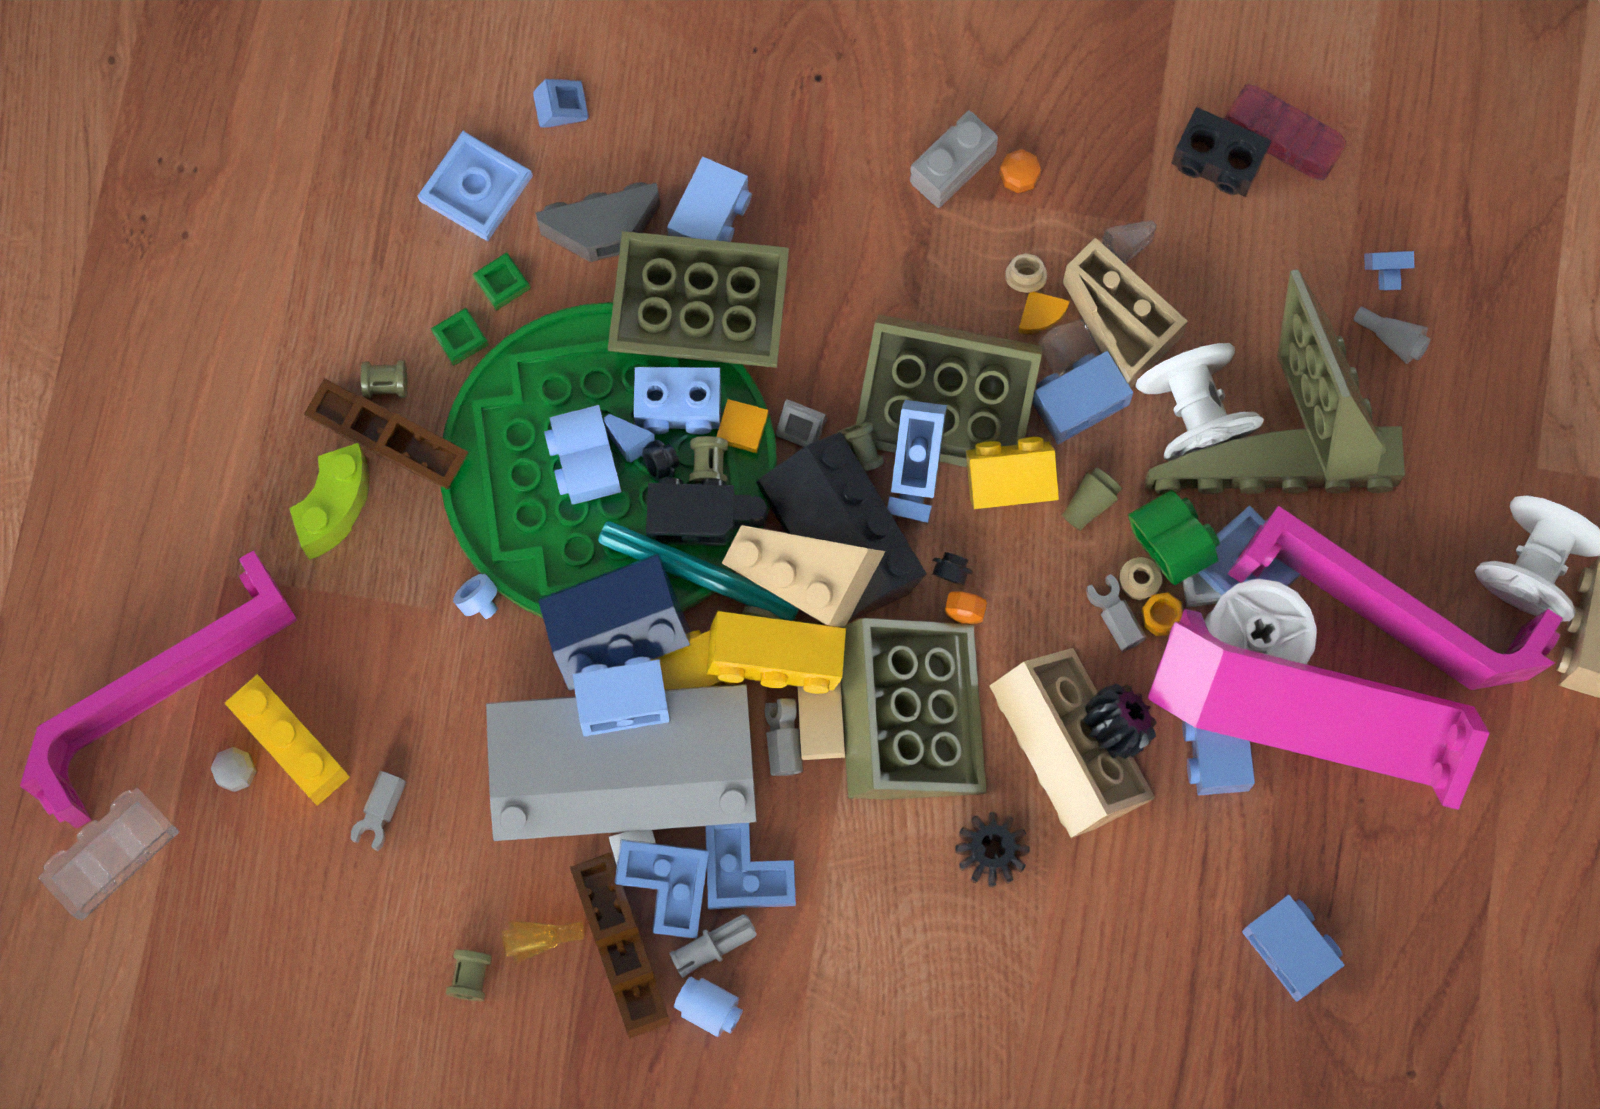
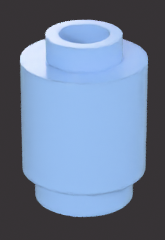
(708, 1006)

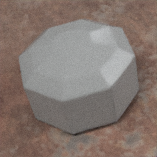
(233, 769)

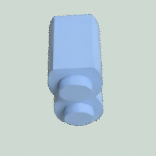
(584, 455)

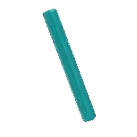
(696, 570)

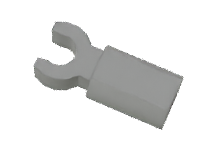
(1117, 615)
(783, 738)
(379, 808)

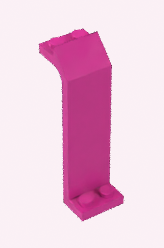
(1395, 609)
(146, 686)
(1318, 711)

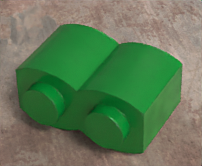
(1174, 536)

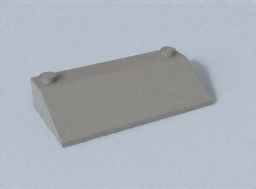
(634, 779)

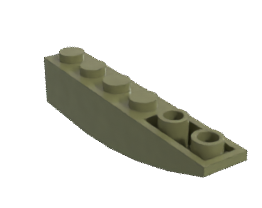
(1271, 461)

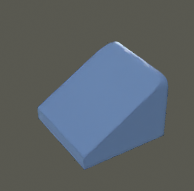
(560, 102)
(628, 437)

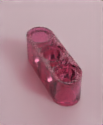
(1294, 134)

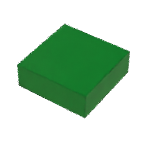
(501, 281)
(459, 336)

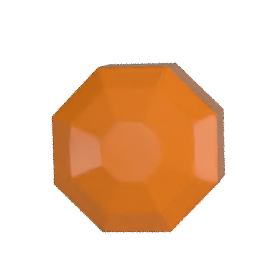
(1020, 171)
(965, 607)

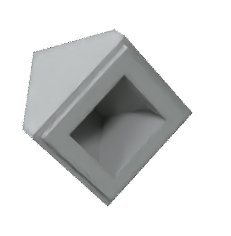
(800, 424)

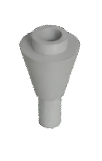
(1401, 337)

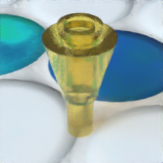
(530, 939)

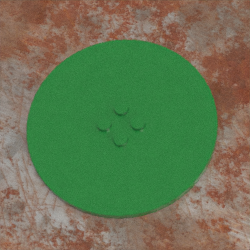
(507, 492)

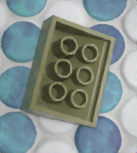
(699, 299)
(978, 377)
(1326, 388)
(911, 710)

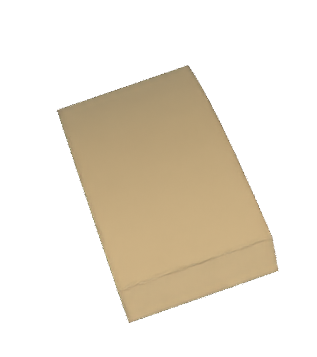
(821, 724)

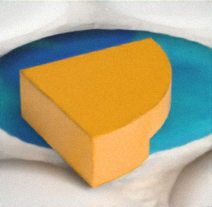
(1041, 312)

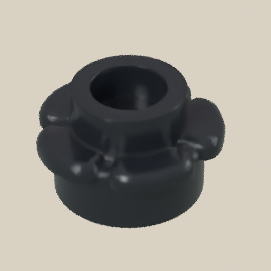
(660, 460)
(952, 568)

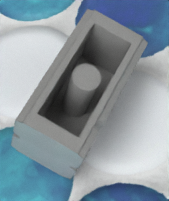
(953, 159)

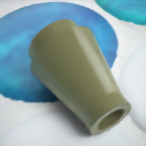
(1091, 498)

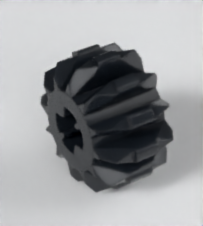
(1120, 721)
(1007, 848)

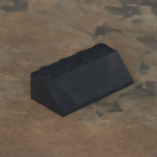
(831, 499)

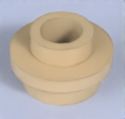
(1026, 273)
(1134, 589)

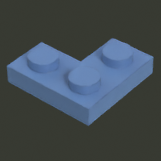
(675, 873)
(736, 880)

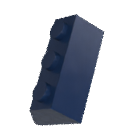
(615, 618)

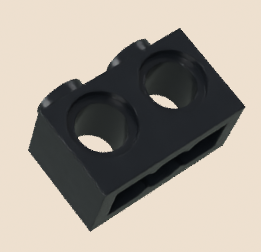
(1225, 143)

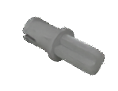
(713, 945)

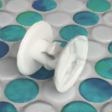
(1198, 399)
(1553, 536)
(1265, 619)

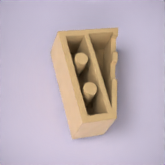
(1122, 311)
(805, 571)
(1582, 658)

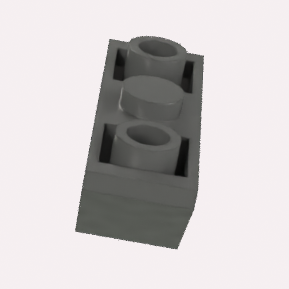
(596, 223)

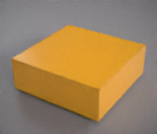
(743, 425)

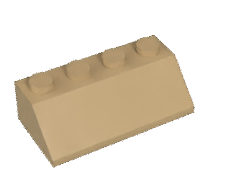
(1047, 711)

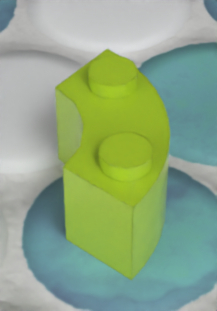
(334, 502)

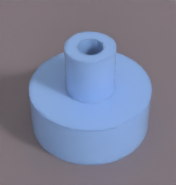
(477, 596)

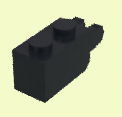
(699, 512)

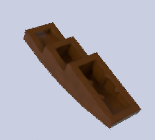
(386, 434)
(620, 946)

